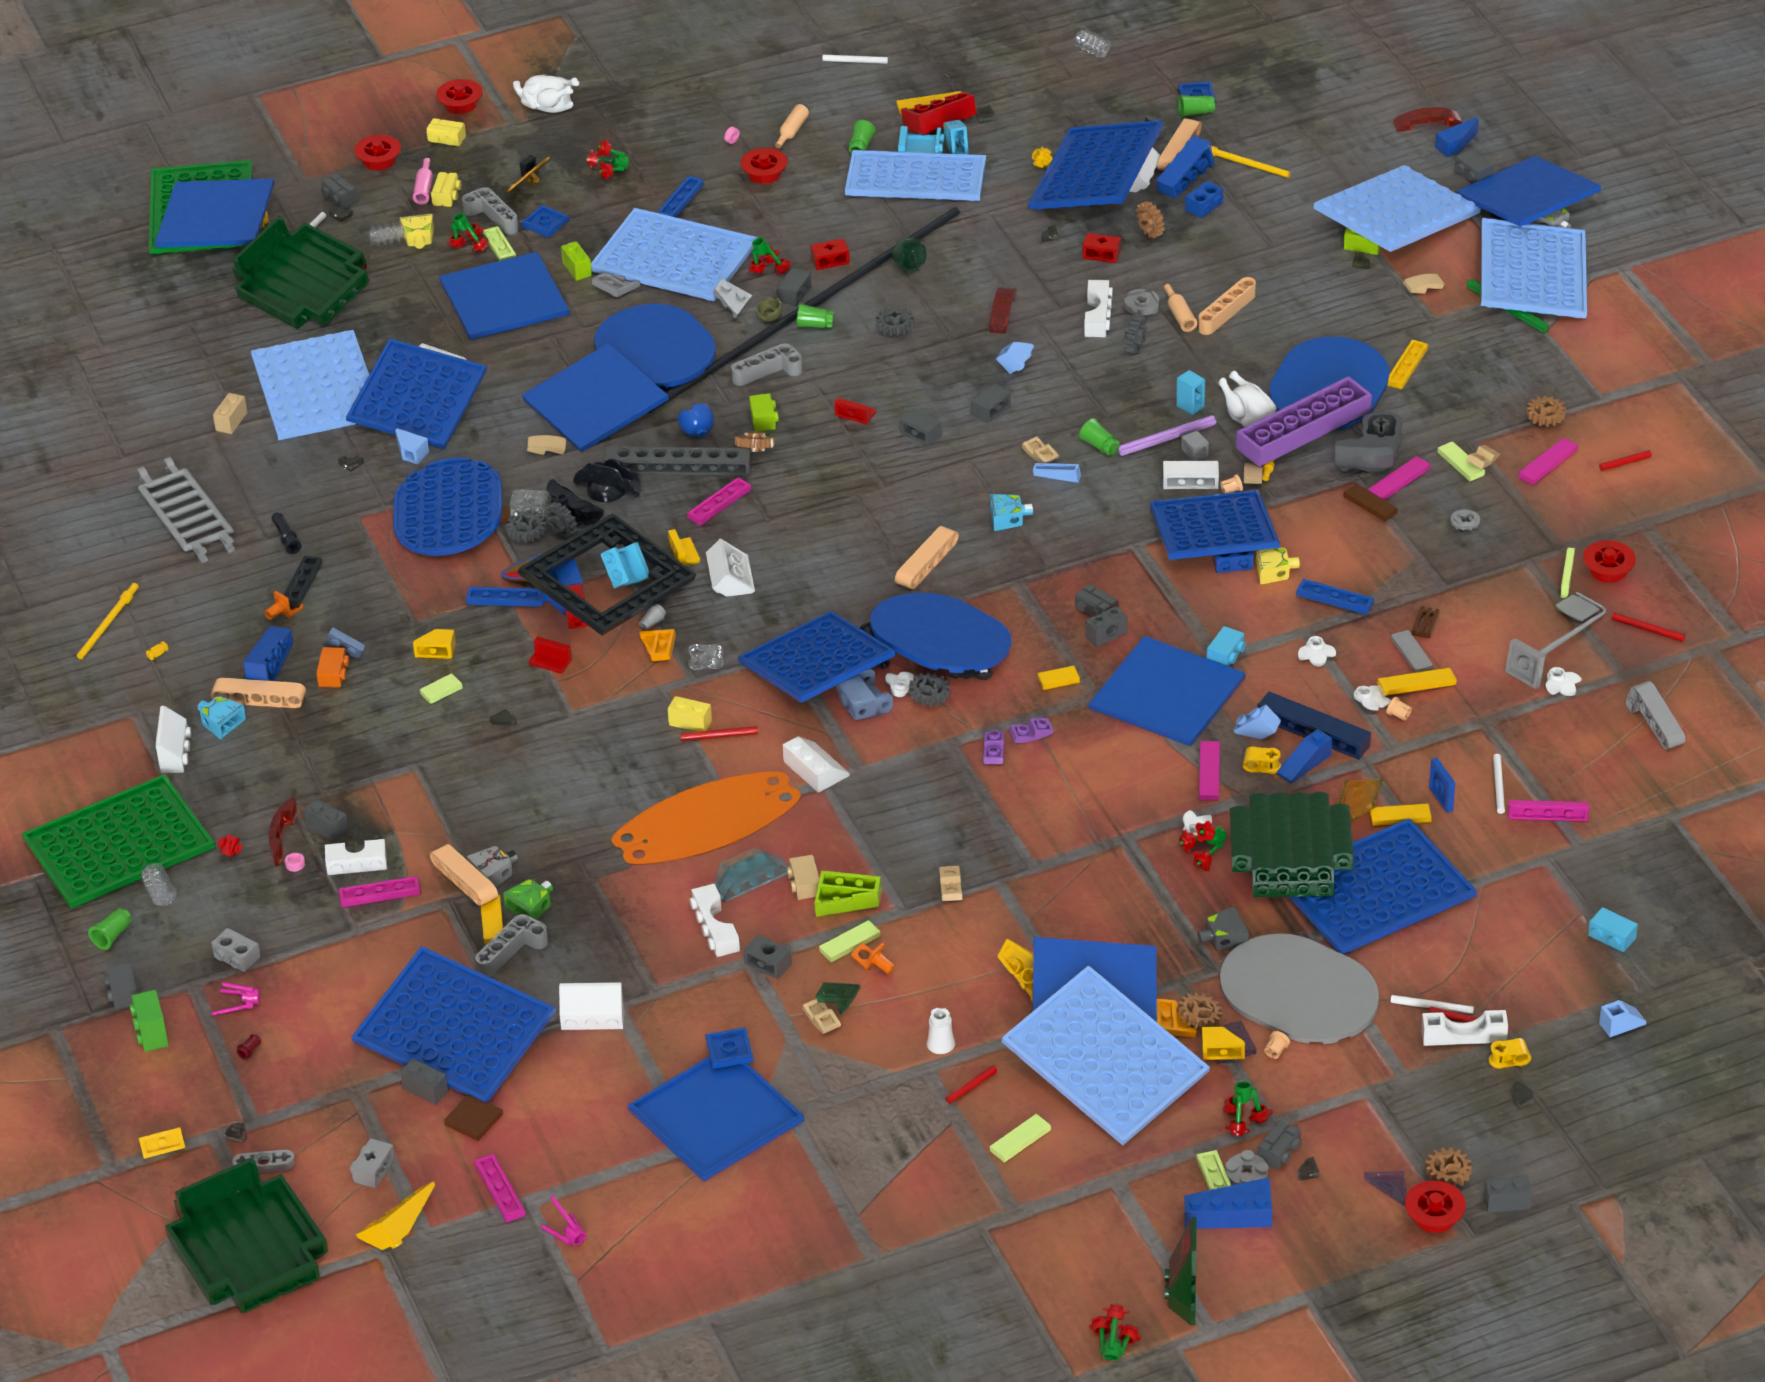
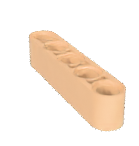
(1176, 144)
(1227, 305)
(926, 557)
(260, 692)
(463, 875)

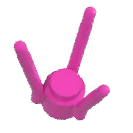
(249, 995)
(573, 1232)

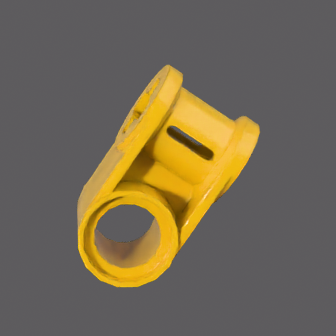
(1260, 759)
(1511, 1053)

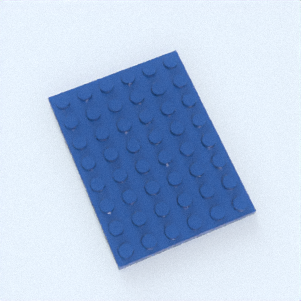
(1096, 165)
(1392, 885)
(454, 1023)

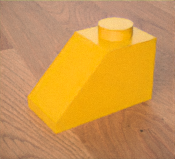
(436, 644)
(1221, 1044)

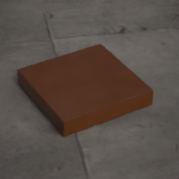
(473, 1117)

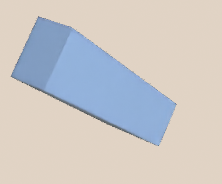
(1064, 472)

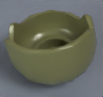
(769, 309)

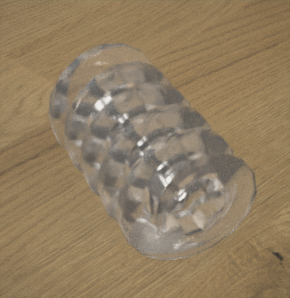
(1093, 42)
(387, 233)
(158, 884)

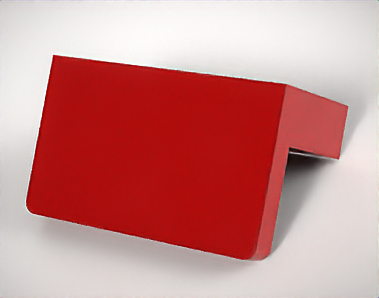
(853, 411)
(551, 655)

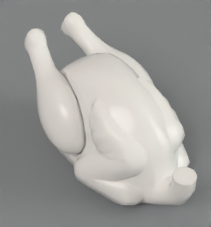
(546, 93)
(1247, 402)

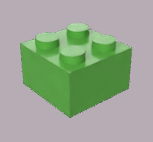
(148, 1021)

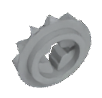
(1470, 518)

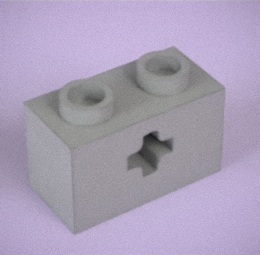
(372, 1163)

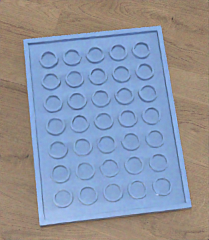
(1397, 208)
(673, 253)
(1533, 268)
(311, 382)
(1105, 1055)

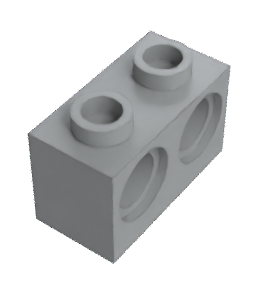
(236, 949)

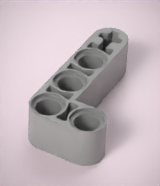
(489, 203)
(767, 362)
(1649, 702)
(508, 941)

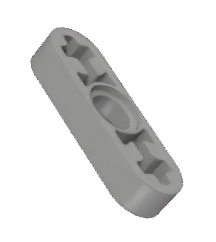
(277, 1155)

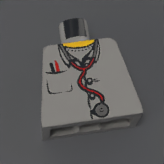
(494, 864)

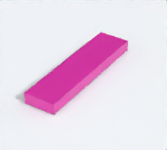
(1548, 461)
(1400, 478)
(719, 501)
(1209, 770)
(1548, 810)
(379, 891)
(499, 1188)

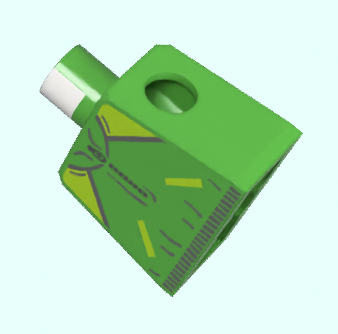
(528, 898)

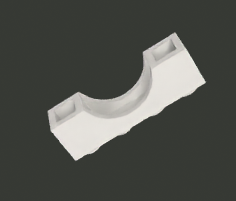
(1099, 296)
(721, 936)
(1488, 1028)

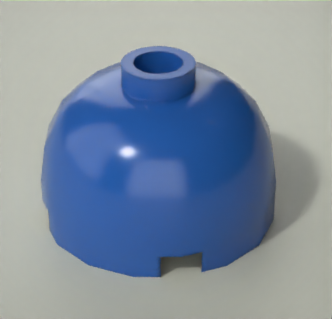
(696, 421)

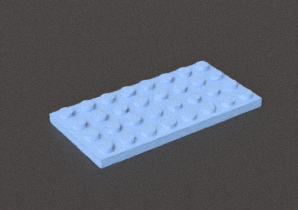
(915, 175)

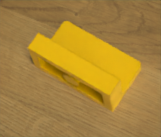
(683, 549)
(161, 1142)

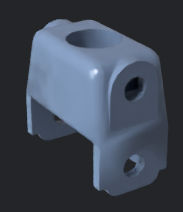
(863, 698)

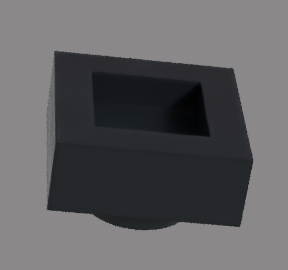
(527, 164)

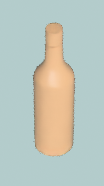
(792, 124)
(1180, 310)

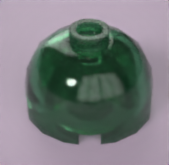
(909, 255)

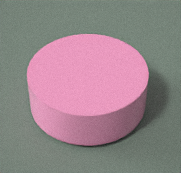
(732, 135)
(294, 862)

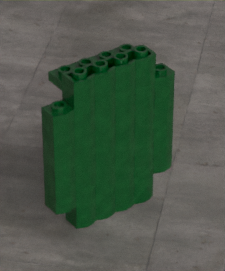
(299, 273)
(1291, 843)
(245, 1237)

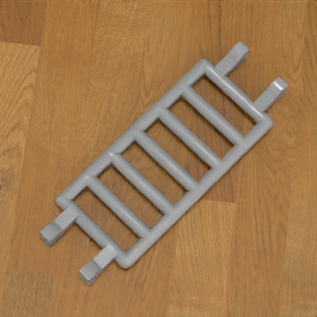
(151, 498)

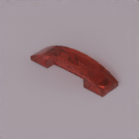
(1426, 115)
(1001, 310)
(284, 816)

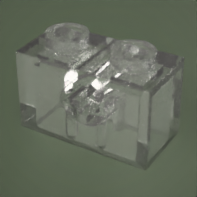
(529, 501)

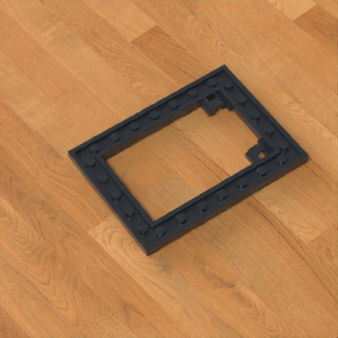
(667, 574)

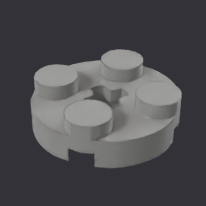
(1149, 303)
(1246, 1161)

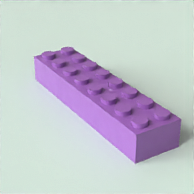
(1303, 421)

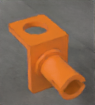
(281, 606)
(875, 957)

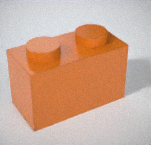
(332, 667)

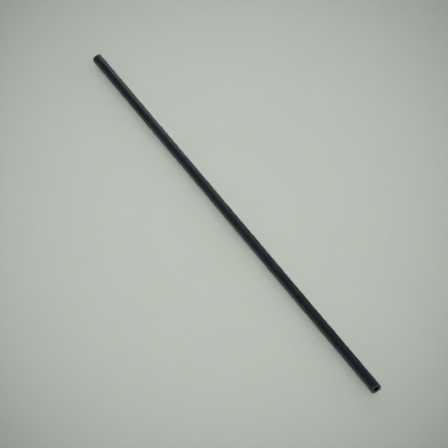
(813, 303)

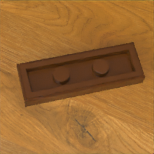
(1370, 502)

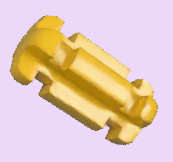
(157, 650)

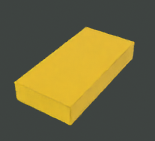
(1058, 677)

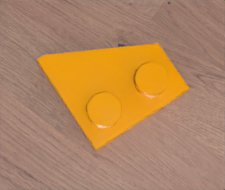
(659, 643)
(1170, 1021)

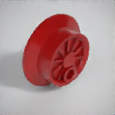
(459, 95)
(377, 151)
(764, 164)
(1609, 560)
(1435, 1205)

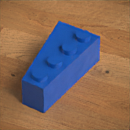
(1186, 167)
(268, 654)
(1231, 1206)

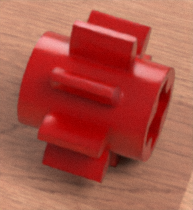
(230, 845)

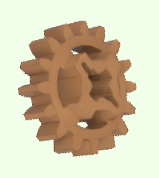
(1150, 219)
(1546, 411)
(755, 440)
(1199, 1011)
(1448, 1167)

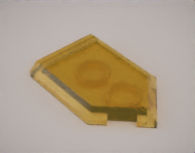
(1360, 796)

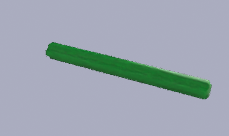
(1524, 316)

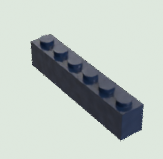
(1305, 720)

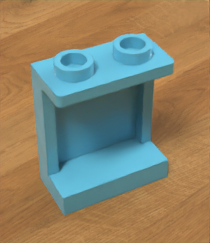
(920, 143)
(625, 565)

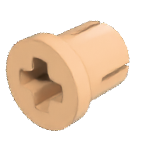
(1231, 485)
(1399, 709)
(1276, 1044)

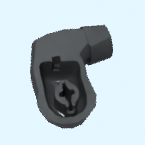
(1376, 447)

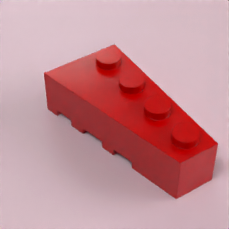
(929, 117)

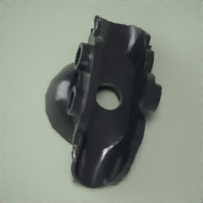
(608, 481)
(582, 510)

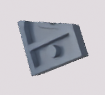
(340, 640)

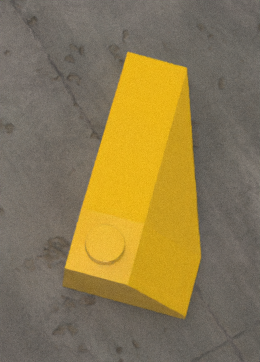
(1019, 963)
(397, 1221)

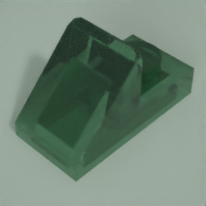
(838, 993)

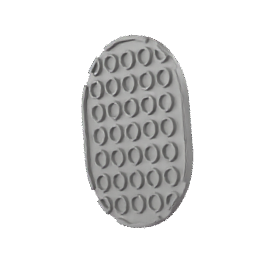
(1299, 988)

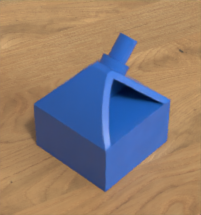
(566, 574)

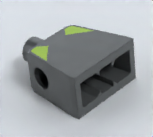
(1224, 930)

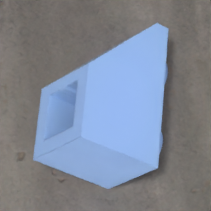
(1014, 355)
(411, 446)
(1258, 723)
(1619, 1018)

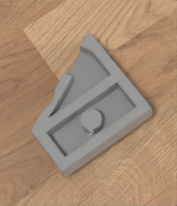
(614, 284)
(732, 297)

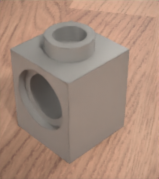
(1194, 446)

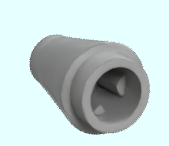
(652, 617)

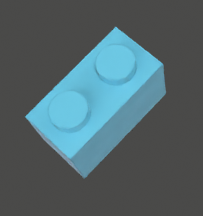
(1190, 392)
(1226, 646)
(1613, 929)

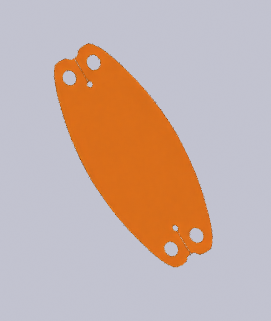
(706, 817)

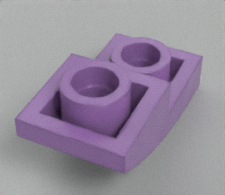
(1035, 730)
(993, 747)

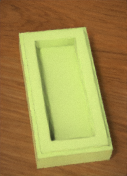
(441, 688)

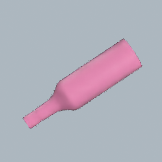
(423, 184)

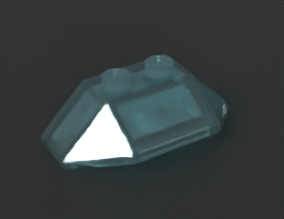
(748, 872)

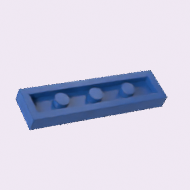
(681, 196)
(502, 596)
(1335, 596)

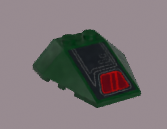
(1182, 1275)

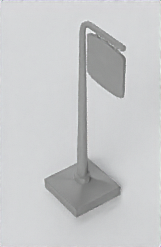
(1527, 663)

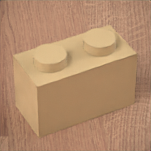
(230, 413)
(804, 876)

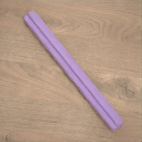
(1166, 435)

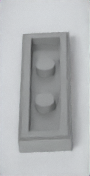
(1411, 651)

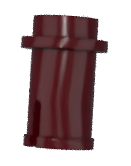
(245, 1050)

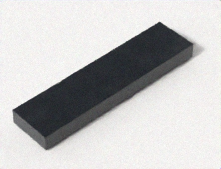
(302, 580)

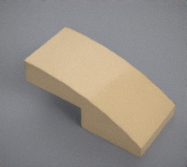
(1421, 282)
(541, 443)
(1038, 451)
(1483, 457)
(1252, 473)
(950, 883)
(820, 1016)

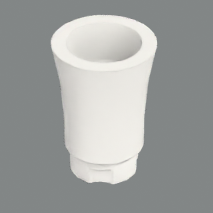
(940, 1033)

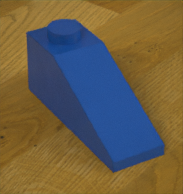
(1457, 137)
(1306, 756)

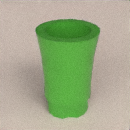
(1195, 105)
(861, 135)
(814, 317)
(1099, 437)
(108, 930)

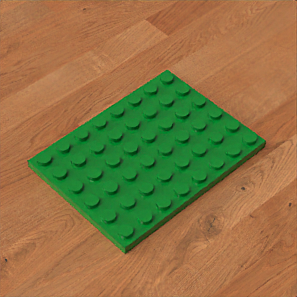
(163, 183)
(117, 839)

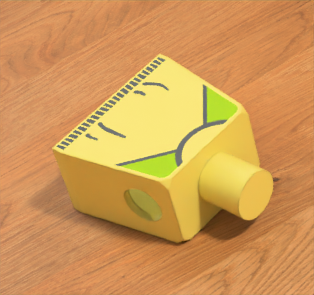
(418, 230)
(1274, 564)

